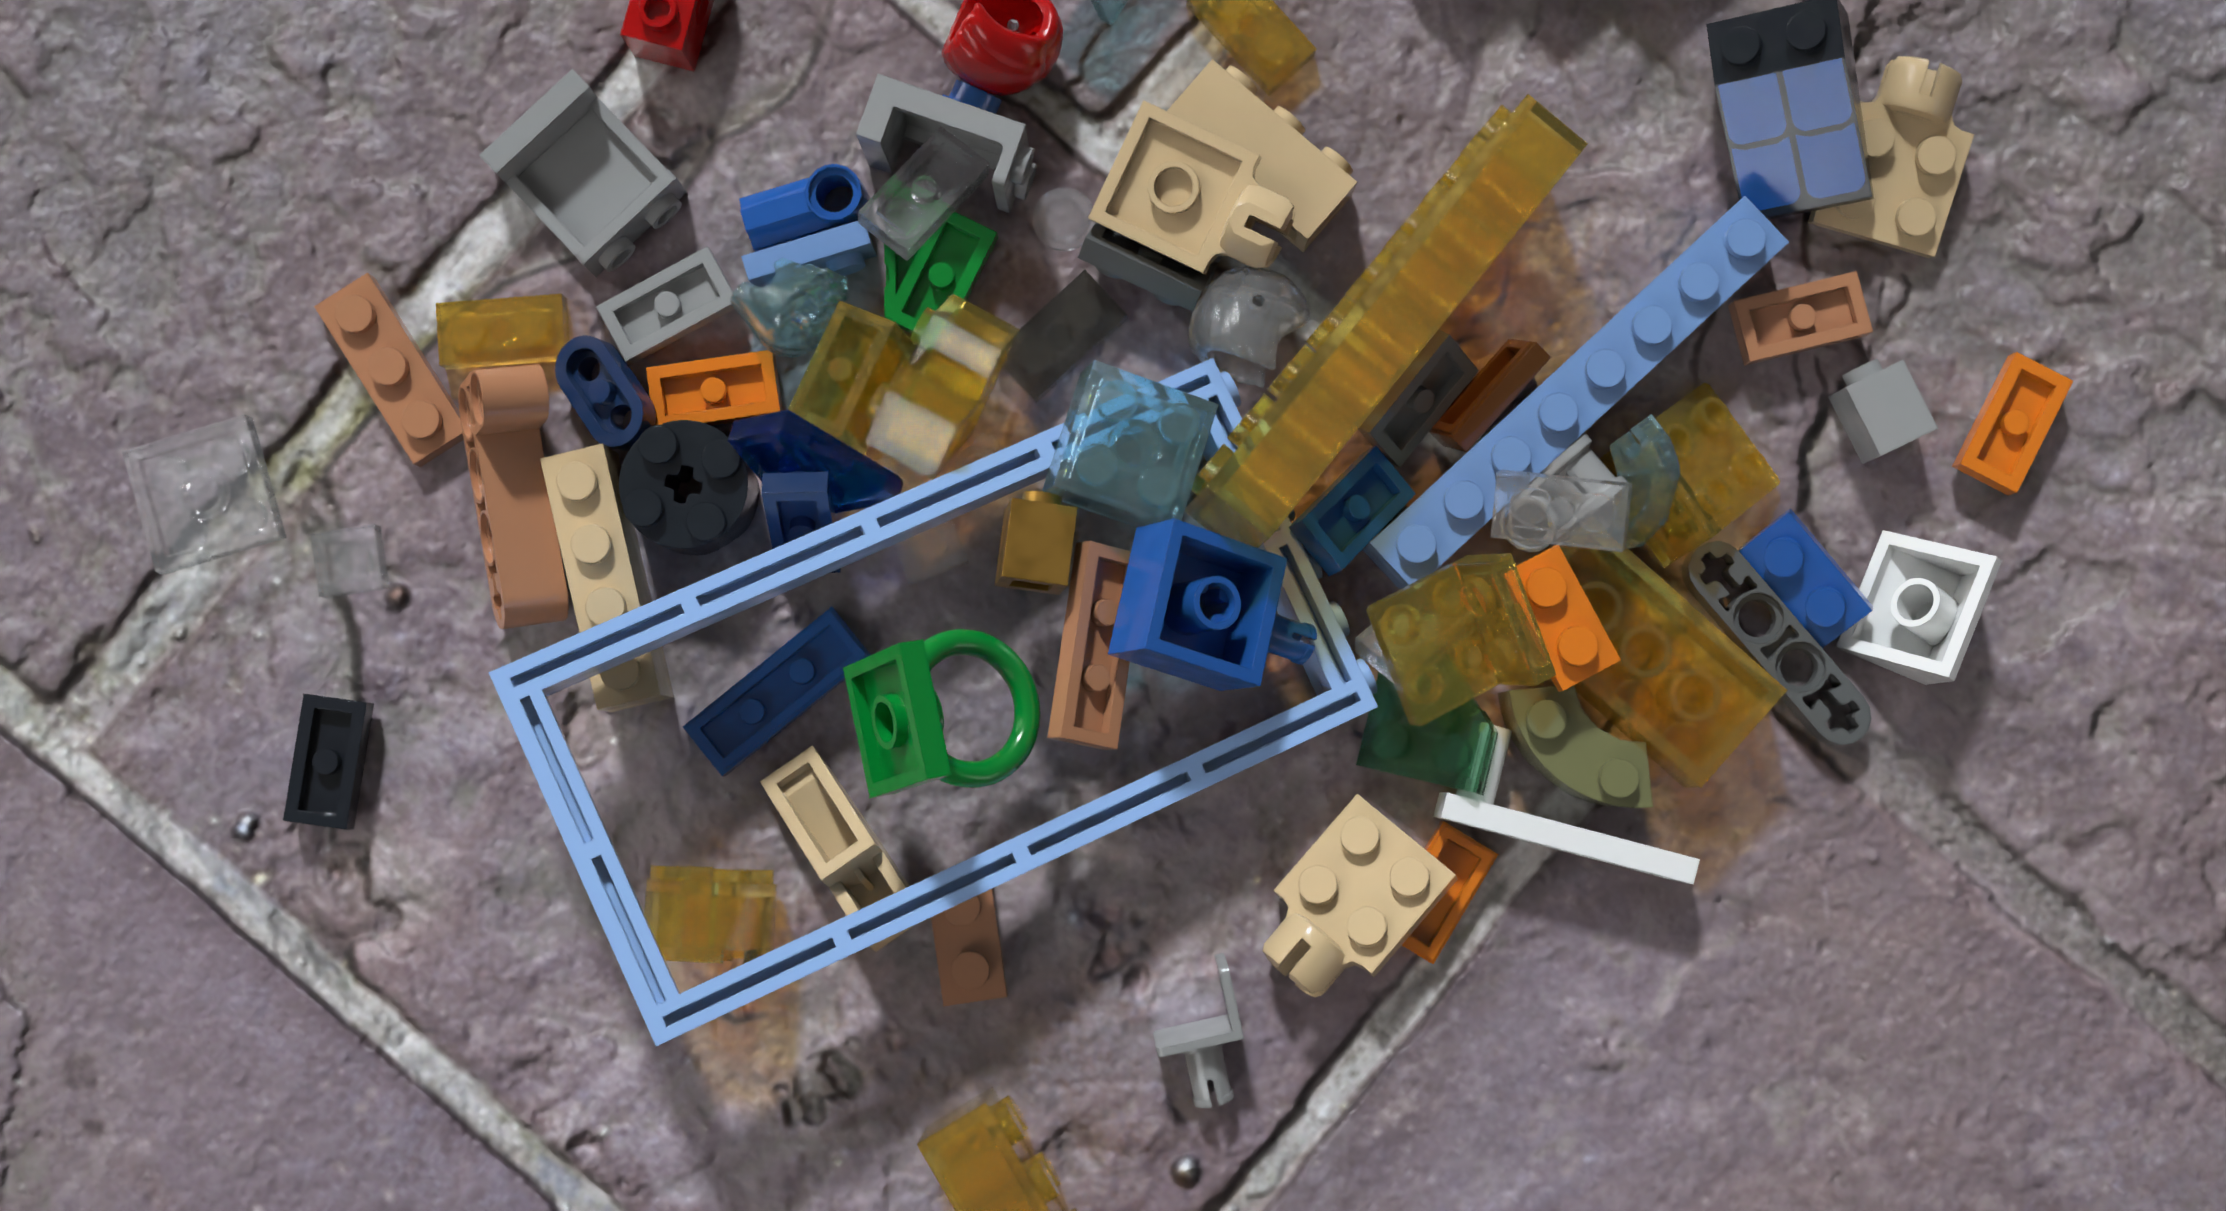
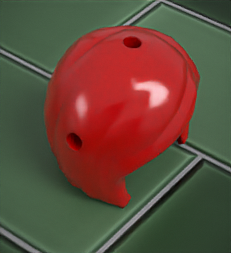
(1001, 54)

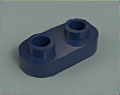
(609, 397)

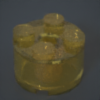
(711, 912)

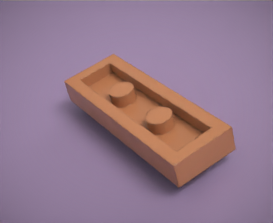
(392, 369)
(1088, 680)

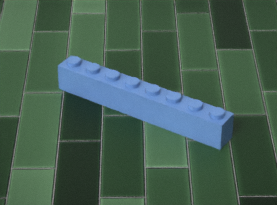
(1578, 392)

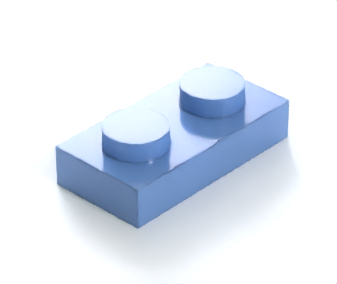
(838, 249)

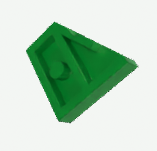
(940, 267)

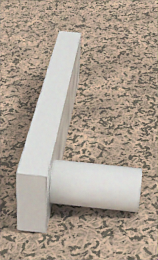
(1482, 814)

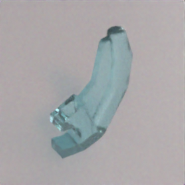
(1654, 475)

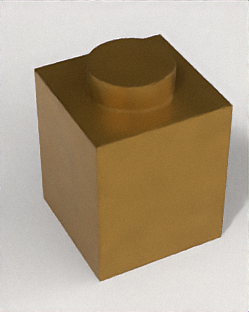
(1036, 543)

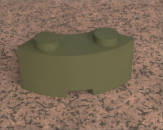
(1573, 751)

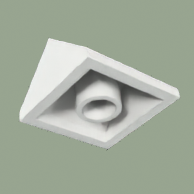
(1923, 607)

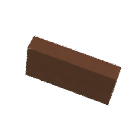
(1489, 394)

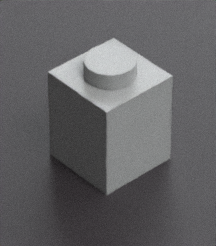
(1881, 409)

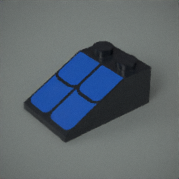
(1791, 107)

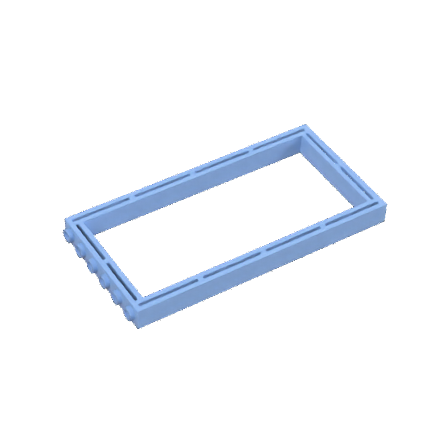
(1339, 680)

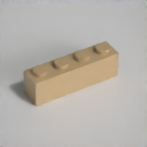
(603, 566)

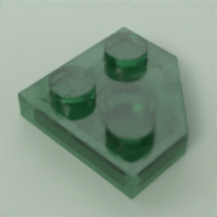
(1445, 752)

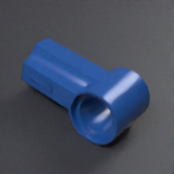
(799, 207)

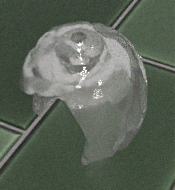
(1244, 319)

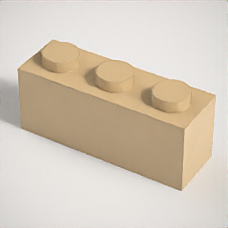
(1290, 164)

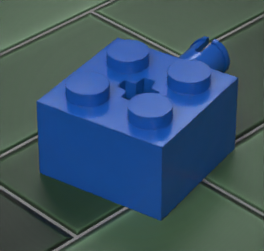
(1204, 608)

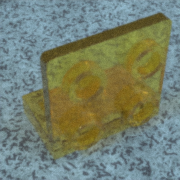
(1718, 473)
(1459, 635)

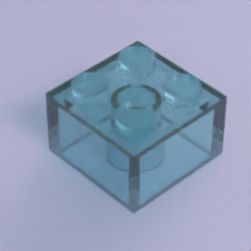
(1129, 447)

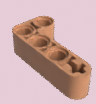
(514, 515)

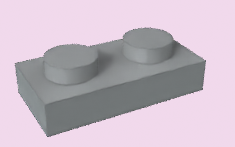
(667, 306)

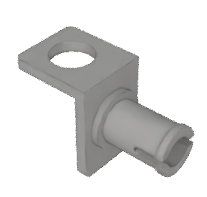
(1203, 1042)

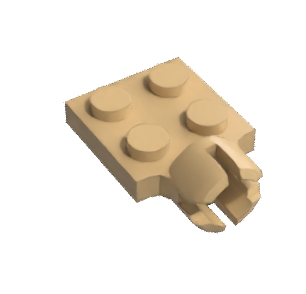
(1912, 160)
(1190, 194)
(1353, 899)

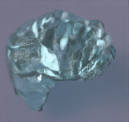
(793, 308)

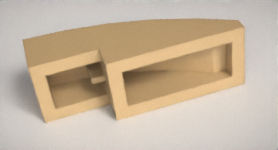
(834, 834)

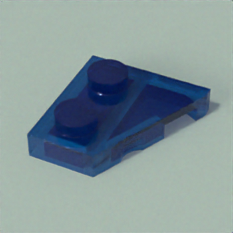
(789, 443)

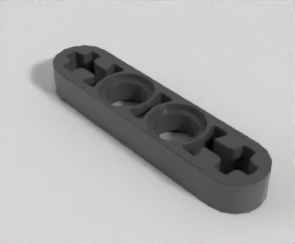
(1784, 635)

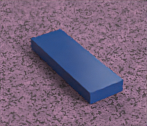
(776, 692)

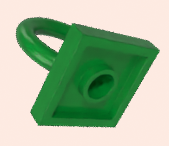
(903, 719)

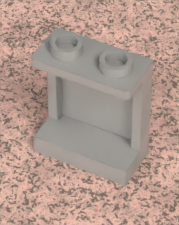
(912, 113)
(585, 174)

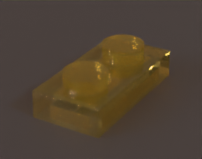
(1257, 38)
(501, 331)

